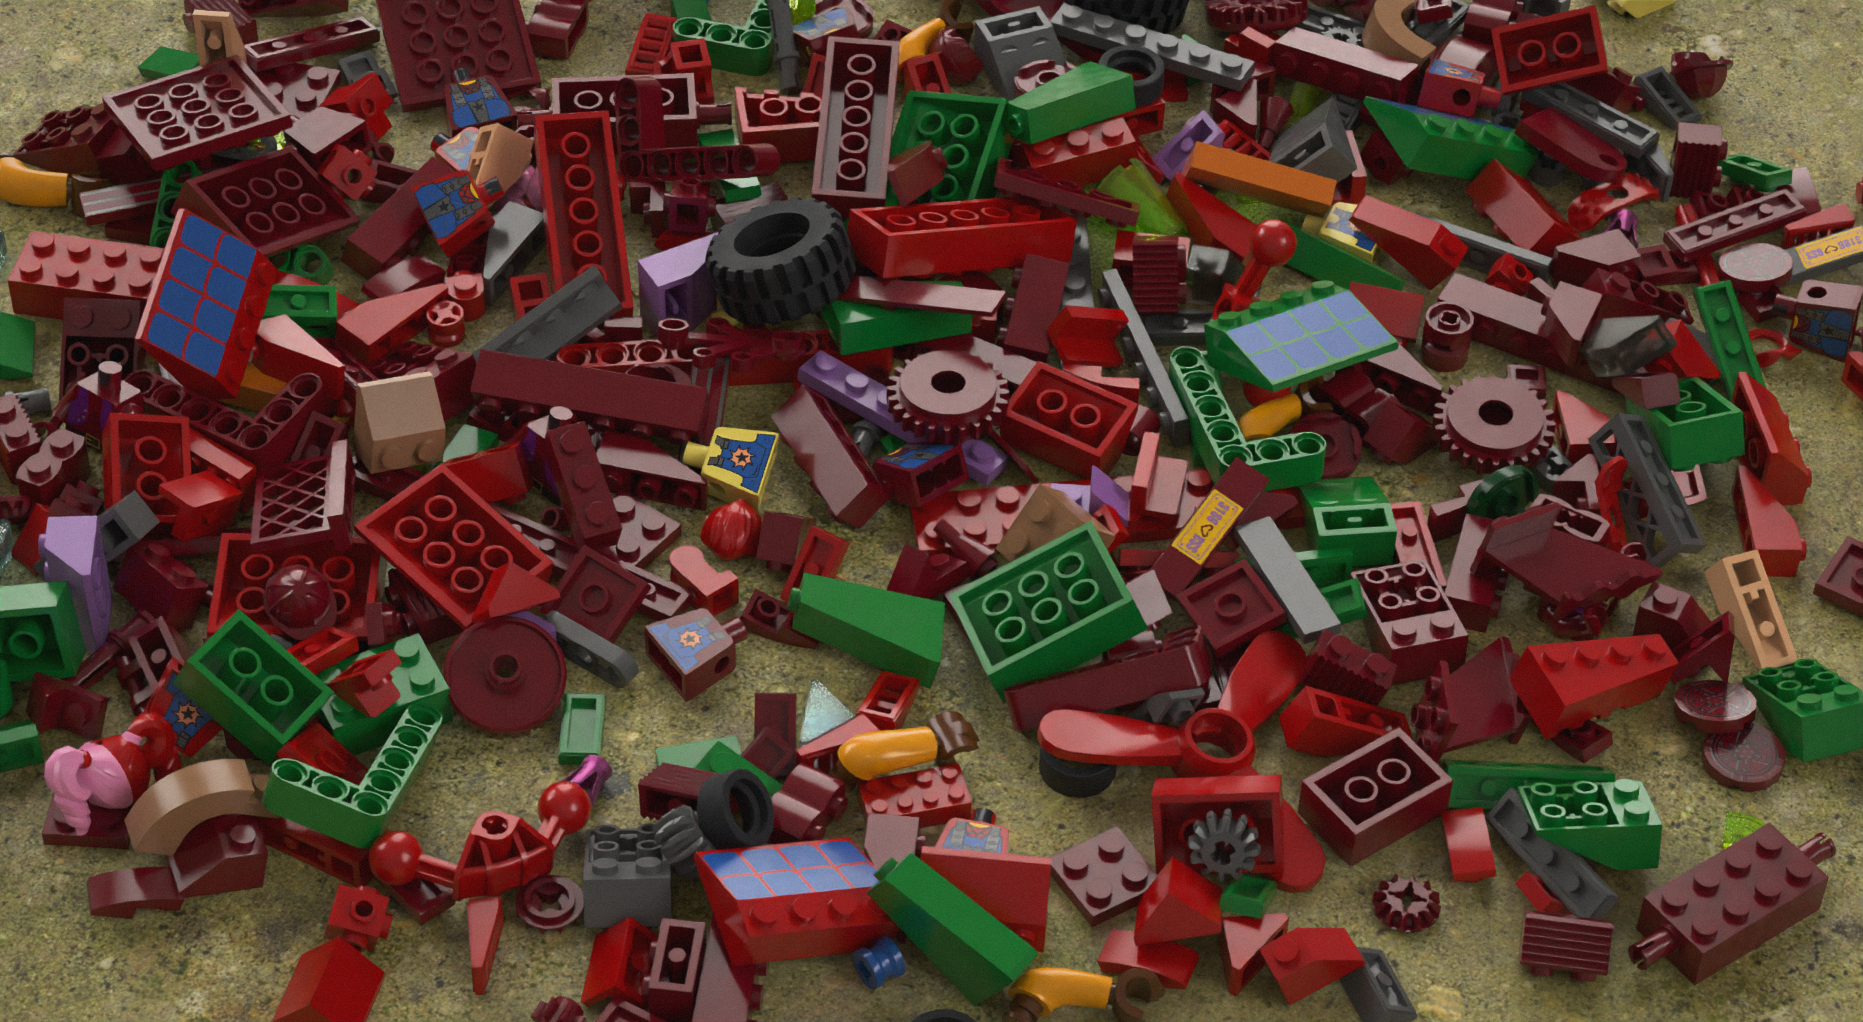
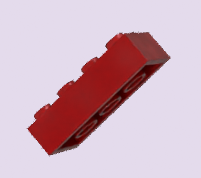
(213, 457)
(928, 794)

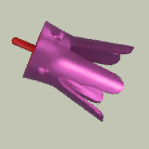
(1626, 222)
(591, 773)

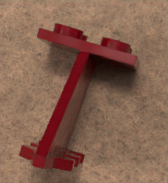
(1558, 564)
(1470, 703)

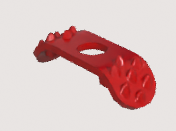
(1596, 204)
(1607, 487)

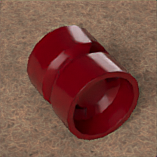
(1446, 336)

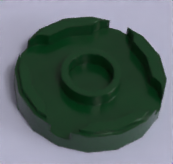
(1504, 493)

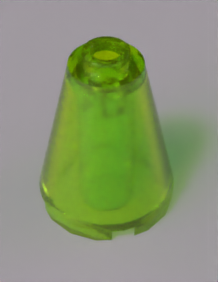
(1139, 186)

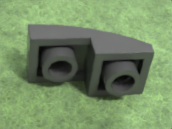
(1169, 706)

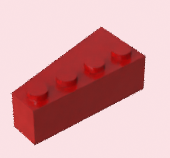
(778, 120)
(1590, 678)

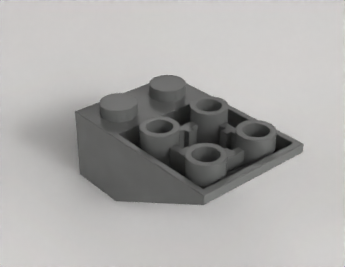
(1013, 41)
(1317, 144)
(625, 877)

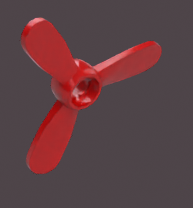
(1249, 700)

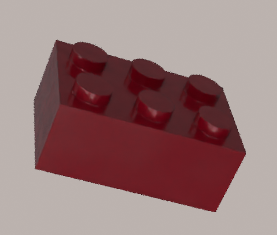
(1374, 796)

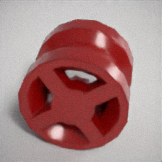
(445, 324)

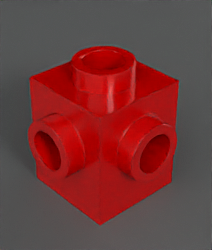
(336, 168)
(359, 917)

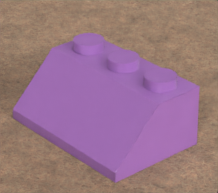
(77, 556)

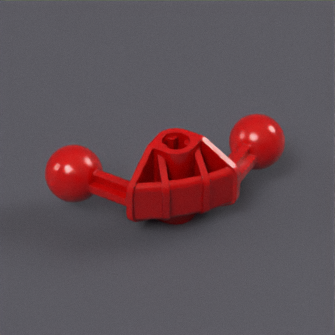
(1271, 245)
(498, 851)

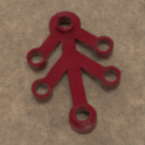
(727, 340)

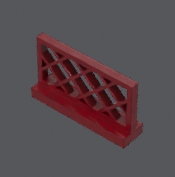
(334, 499)

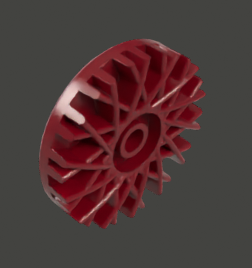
(1257, 14)
(510, 703)

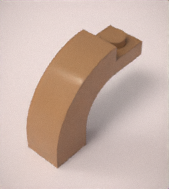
(1388, 34)
(190, 797)

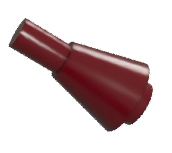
(1274, 115)
(979, 557)

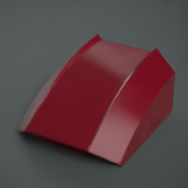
(1469, 54)

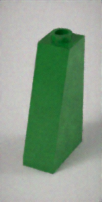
(1070, 102)
(869, 327)
(871, 624)
(950, 928)

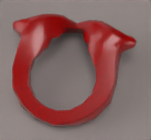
(1769, 357)

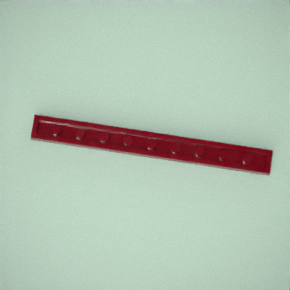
(661, 602)

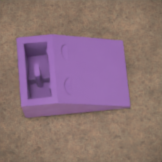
(677, 285)

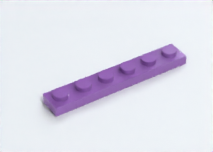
(869, 400)

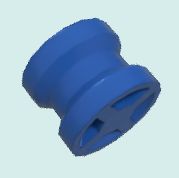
(879, 962)

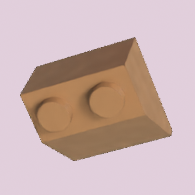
(398, 423)

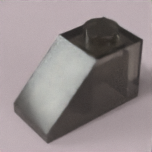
(1209, 271)
(1626, 344)

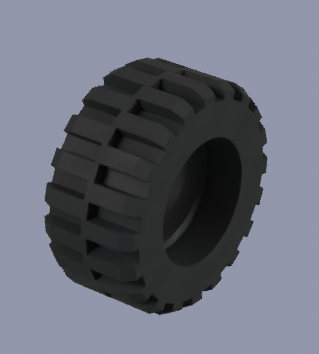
(781, 261)

